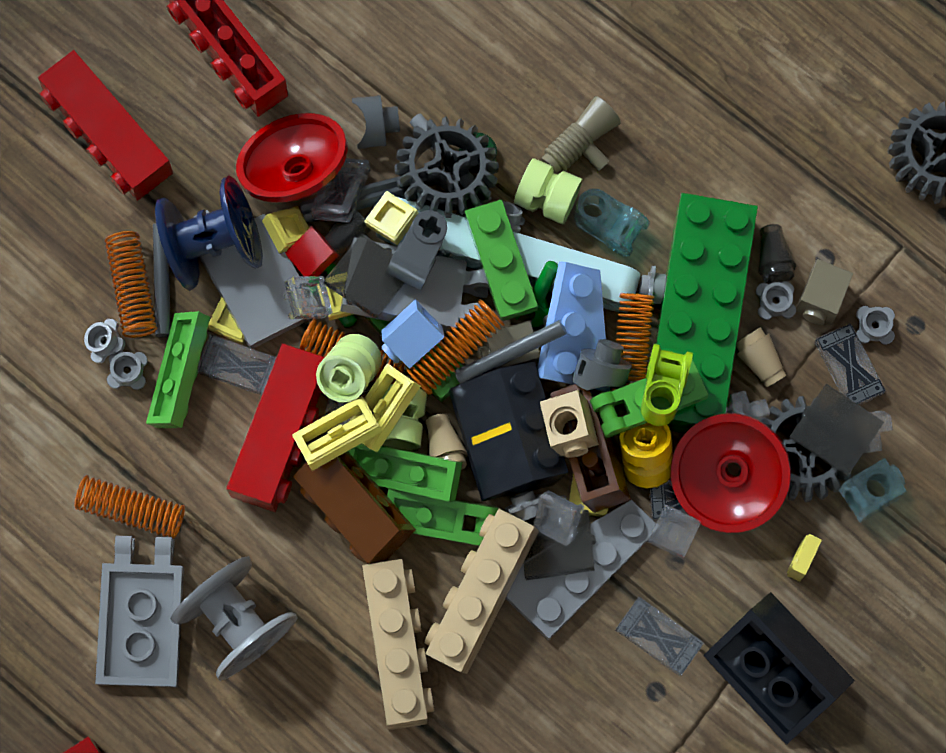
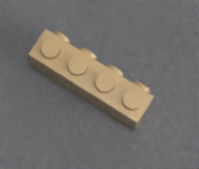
(482, 590)
(395, 645)

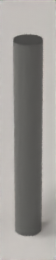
(161, 287)
(510, 352)

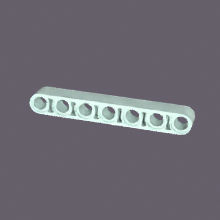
(535, 253)

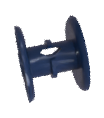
(208, 233)

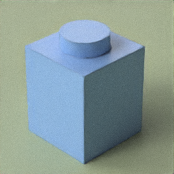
(411, 335)

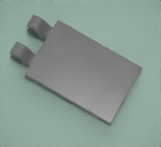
(255, 294)
(439, 295)
(135, 628)

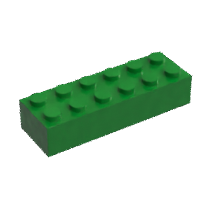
(706, 294)

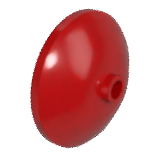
(292, 157)
(711, 492)

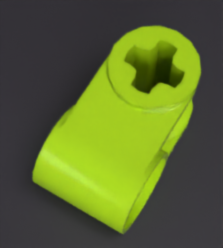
(665, 378)

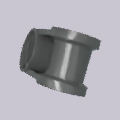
(418, 253)

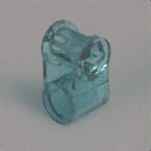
(612, 222)

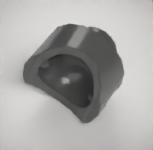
(378, 121)
(602, 367)

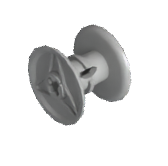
(233, 617)

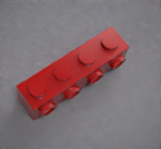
(233, 52)
(105, 126)
(269, 447)

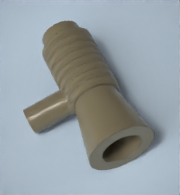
(579, 138)

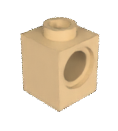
(558, 412)

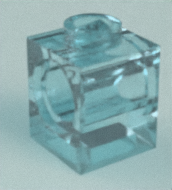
(862, 501)

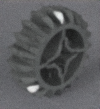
(918, 131)
(474, 155)
(806, 482)

